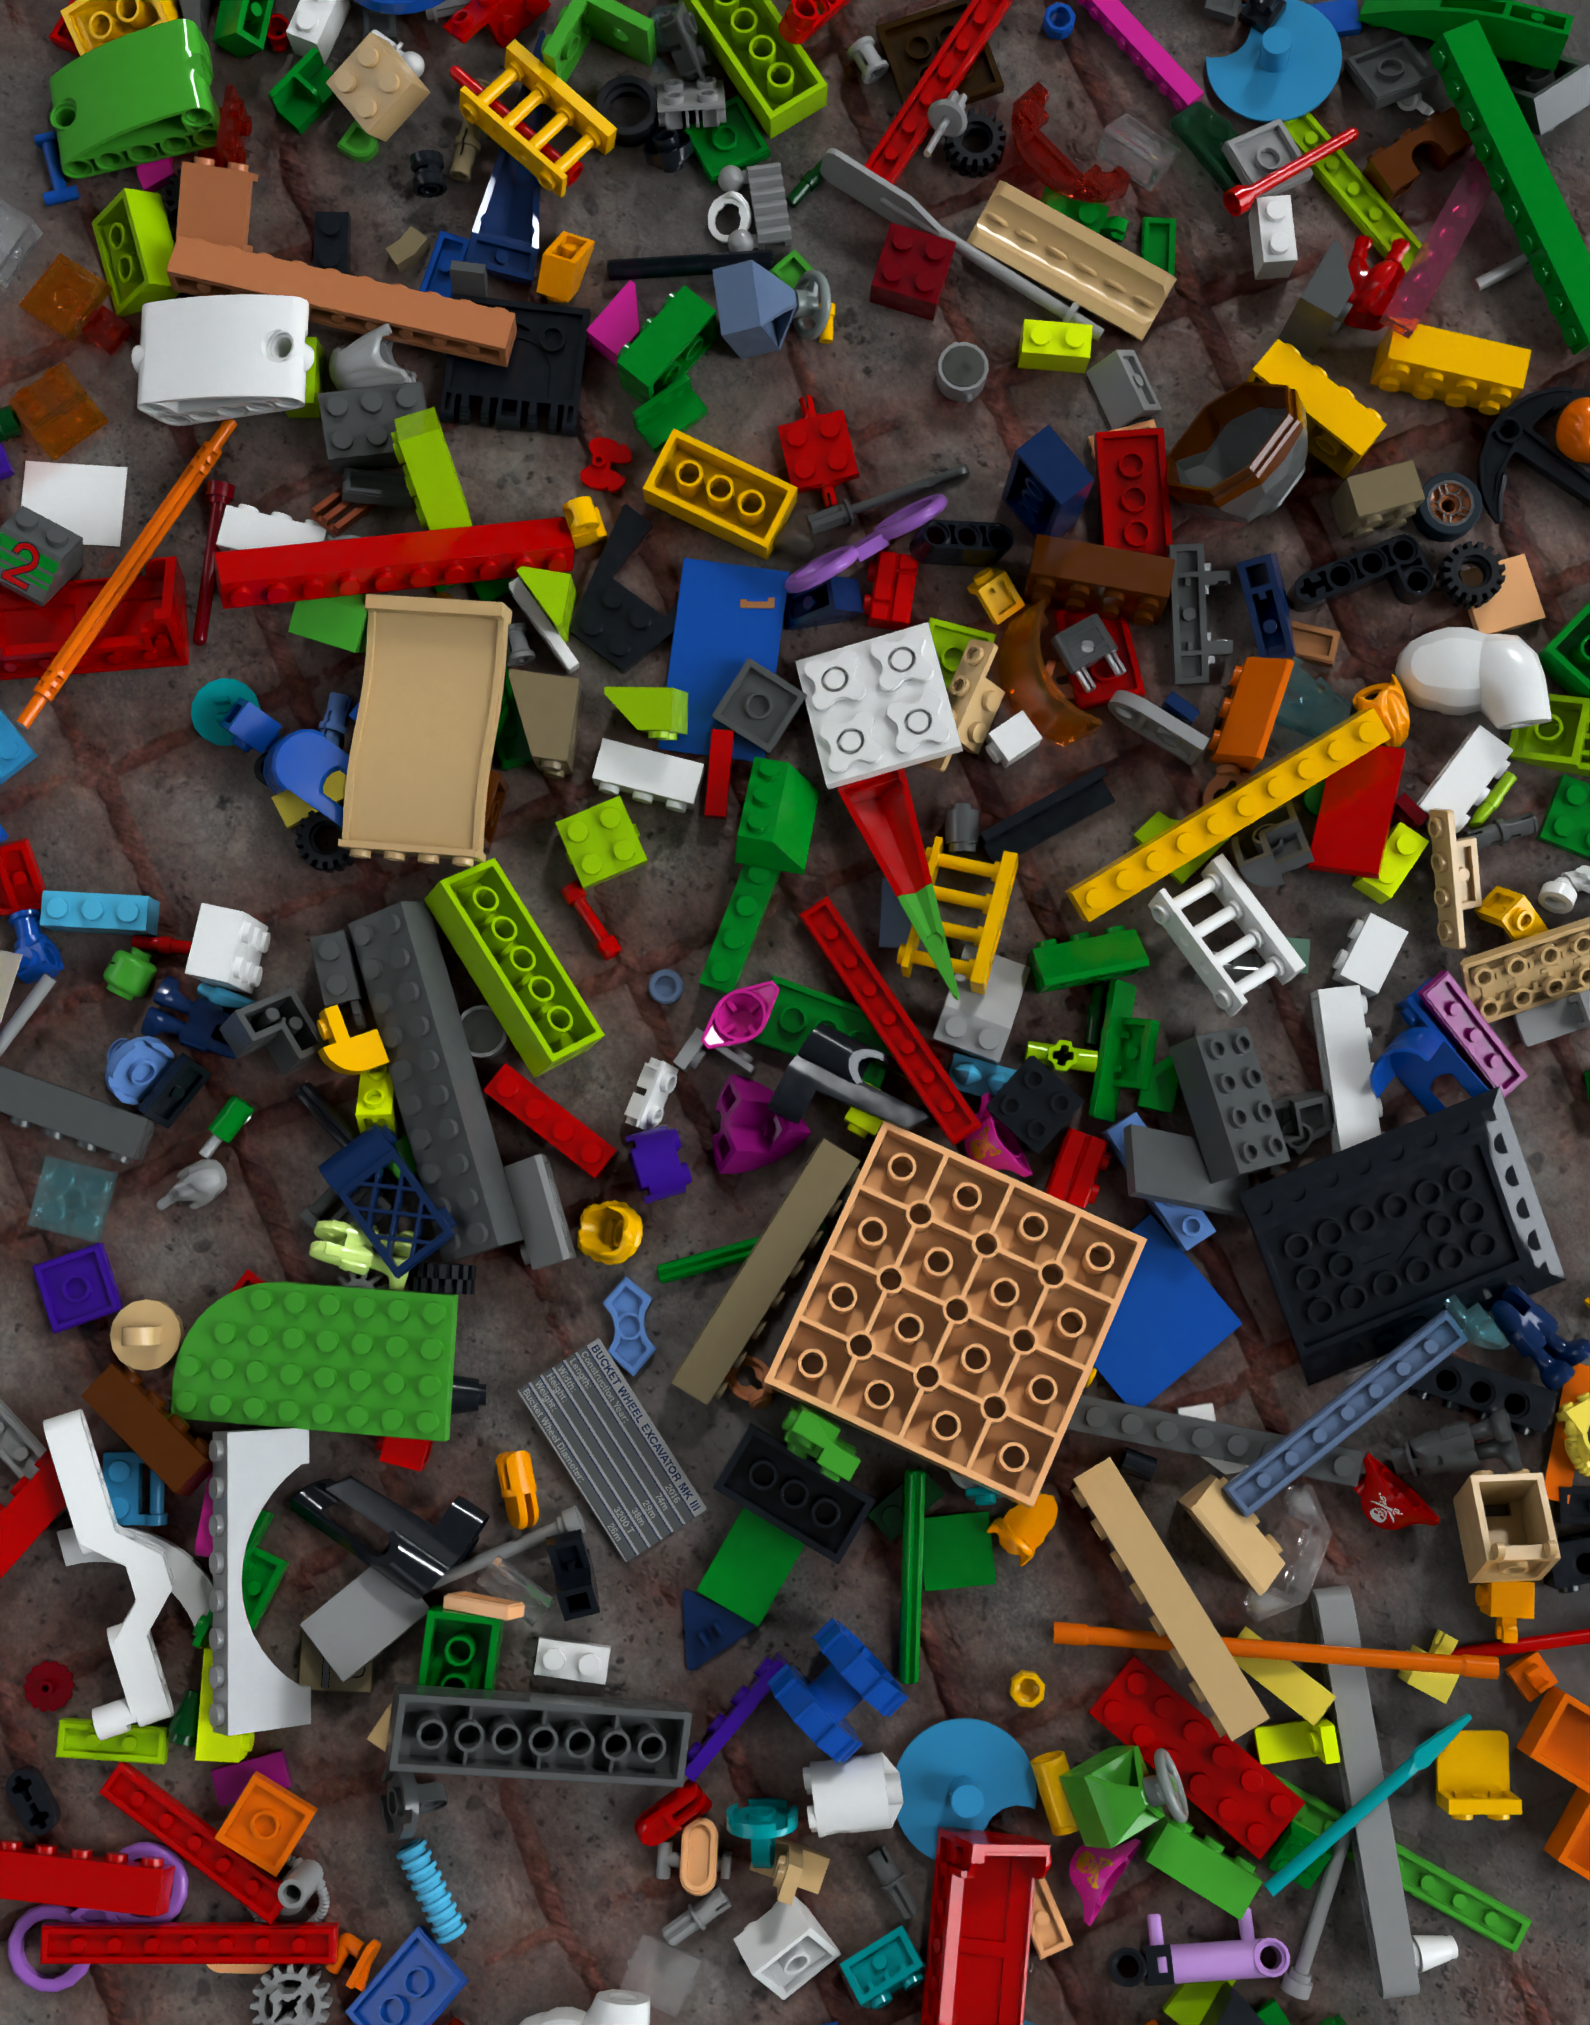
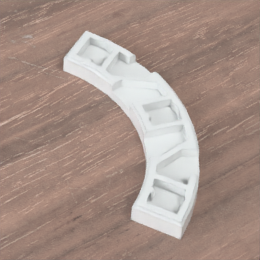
(191, 1582)

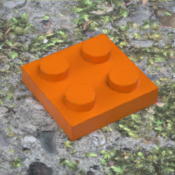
(266, 1823)

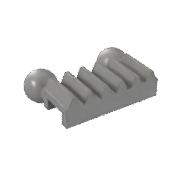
(767, 204)

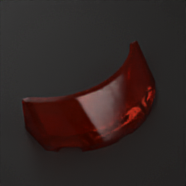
(1051, 164)

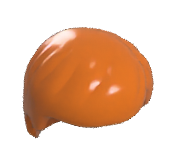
(1574, 430)

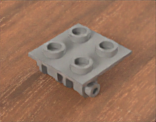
(681, 96)

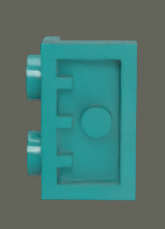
(884, 1969)

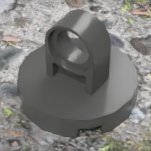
(406, 1801)

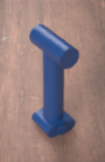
(60, 193)

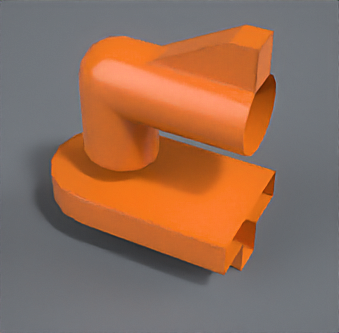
(352, 1945)

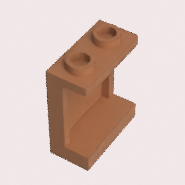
(215, 202)

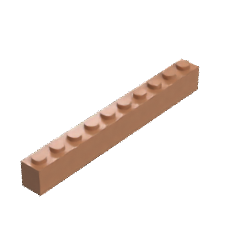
(348, 300)

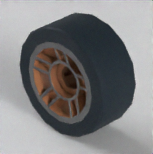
(1463, 502)

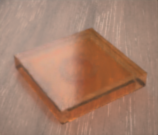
(65, 297)

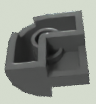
(1272, 847)

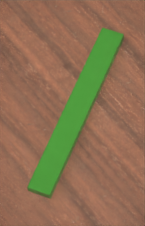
(1430, 1881)

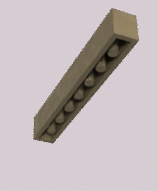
(765, 1271)

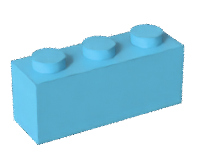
(99, 913)

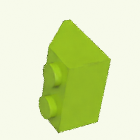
(653, 709)

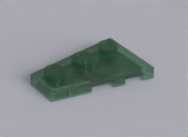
(1204, 135)

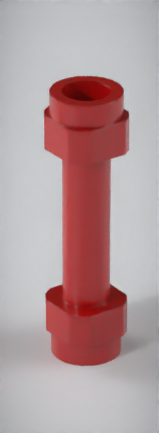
(575, 896)

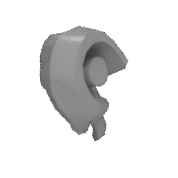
(198, 1183)

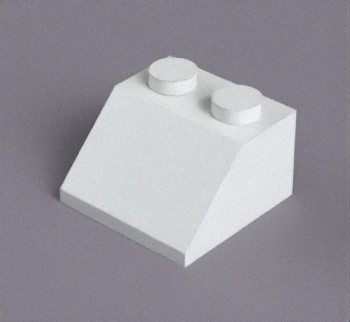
(786, 1947)

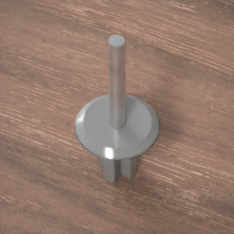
(946, 118)

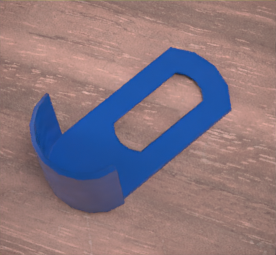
(302, 765)
(1417, 1059)

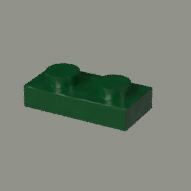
(890, 1510)

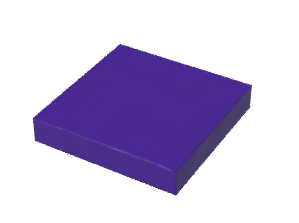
(78, 1288)

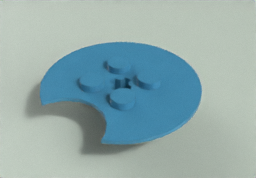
(1282, 70)
(960, 1778)

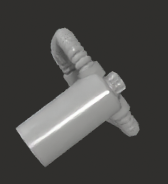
(299, 1886)

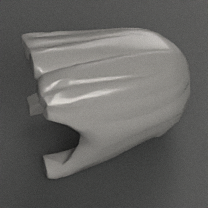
(367, 363)

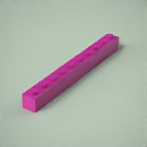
(1145, 52)

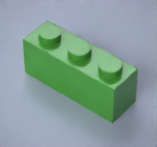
(1202, 1865)

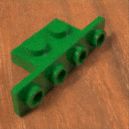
(1124, 1052)
(259, 1581)

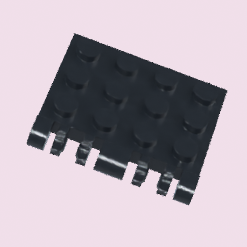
(541, 371)

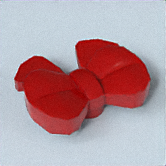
(599, 474)

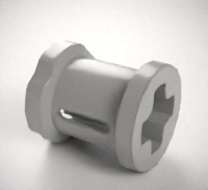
(867, 59)
(517, 646)

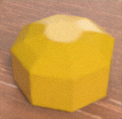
(1027, 1688)

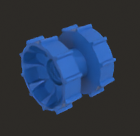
(824, 1703)

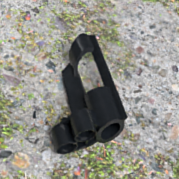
(835, 1067)
(416, 1549)

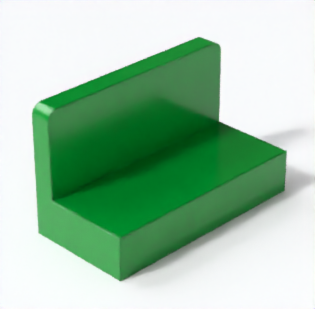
(671, 408)

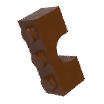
(1438, 140)

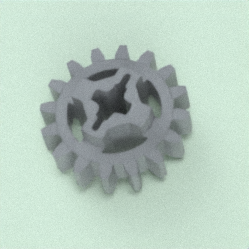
(284, 1991)

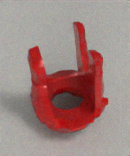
(1373, 286)

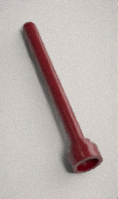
(219, 496)

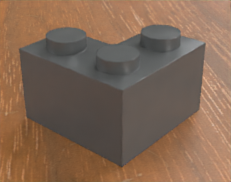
(278, 1024)

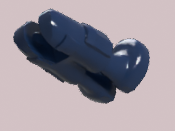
(202, 1029)
(1533, 1328)

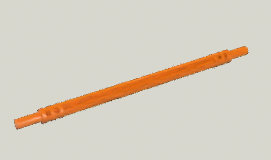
(126, 573)

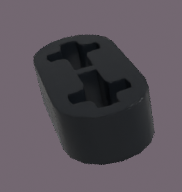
(24, 1800)

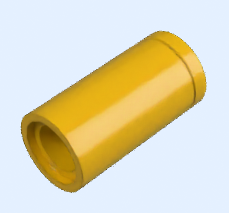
(1046, 1772)

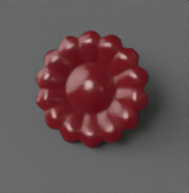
(49, 1686)

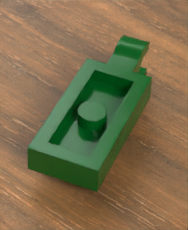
(1088, 214)

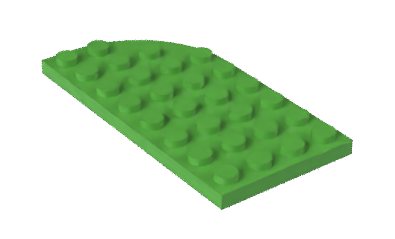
(322, 1360)

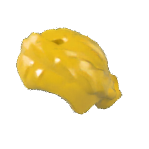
(609, 1232)

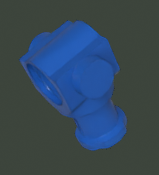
(38, 951)

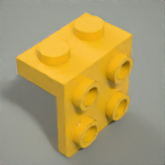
(1476, 1777)

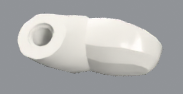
(1473, 672)

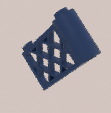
(368, 1158)

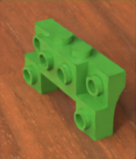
(817, 1436)

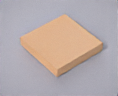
(1514, 604)

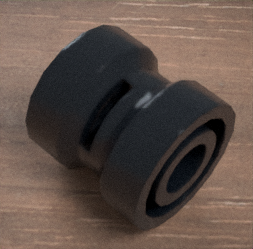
(428, 173)

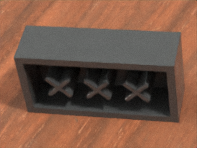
(1229, 1104)

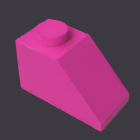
(616, 324)

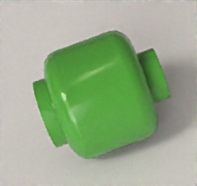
(130, 973)

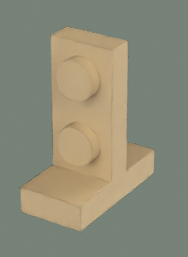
(794, 1868)

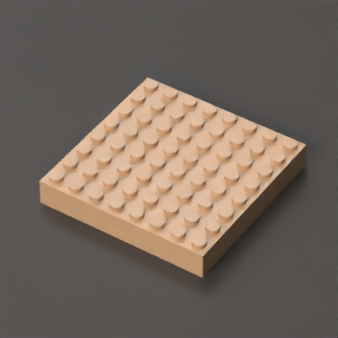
(956, 1314)

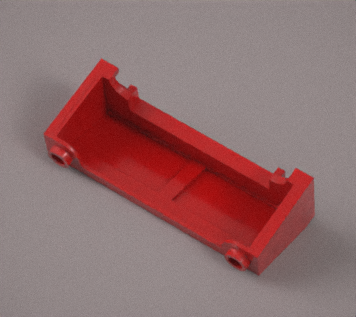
(141, 633)
(981, 1926)

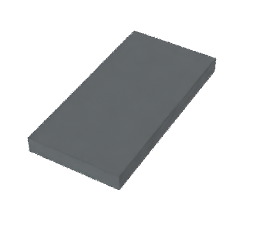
(1173, 1171)

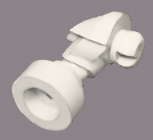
(1561, 894)

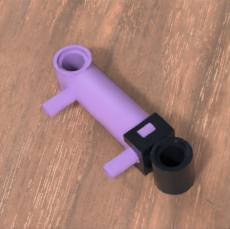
(1198, 1961)

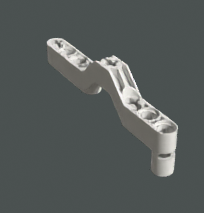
(147, 1566)

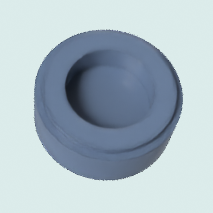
(666, 987)

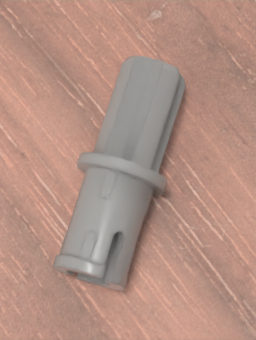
(696, 1916)

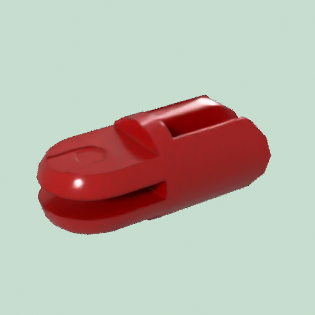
(671, 1814)

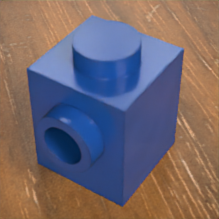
(250, 727)

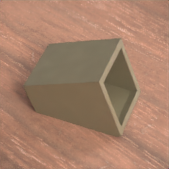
(550, 717)

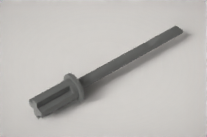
(843, 512)

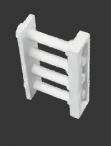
(1249, 915)

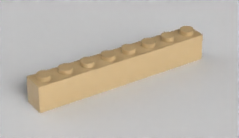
(1170, 1599)

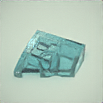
(1310, 704)
(1477, 1324)

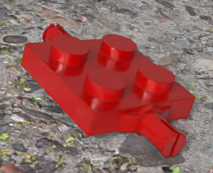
(818, 451)

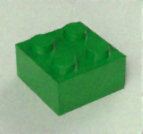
(1289, 1845)

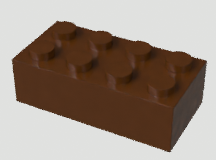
(1099, 580)

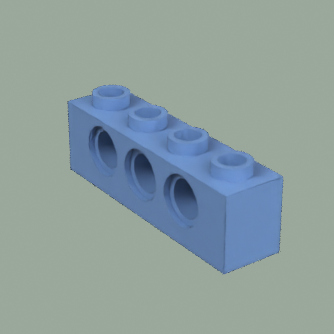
(1183, 1224)

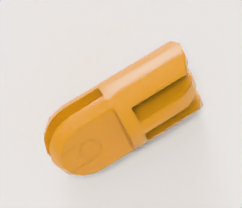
(518, 1488)

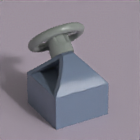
(759, 307)

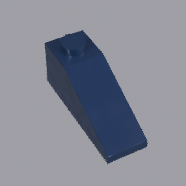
(1267, 606)

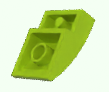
(1560, 743)

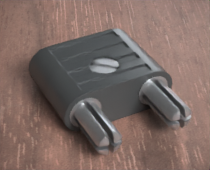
(1085, 646)

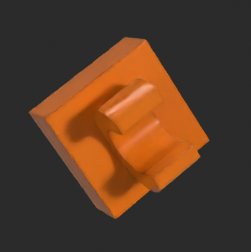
(1531, 1675)

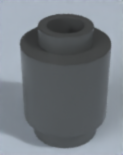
(961, 829)

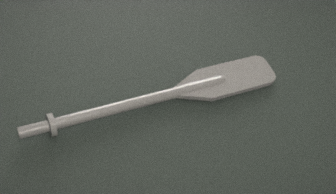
(906, 211)

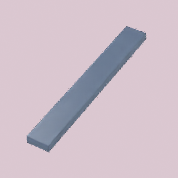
(1345, 1413)

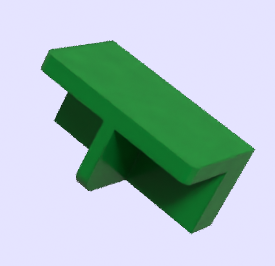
(303, 92)

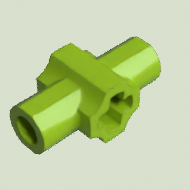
(1078, 1060)

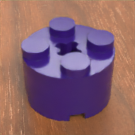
(657, 1163)

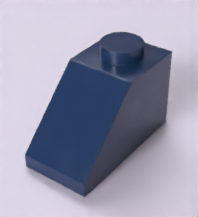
(823, 604)

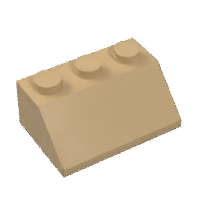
(1235, 1537)

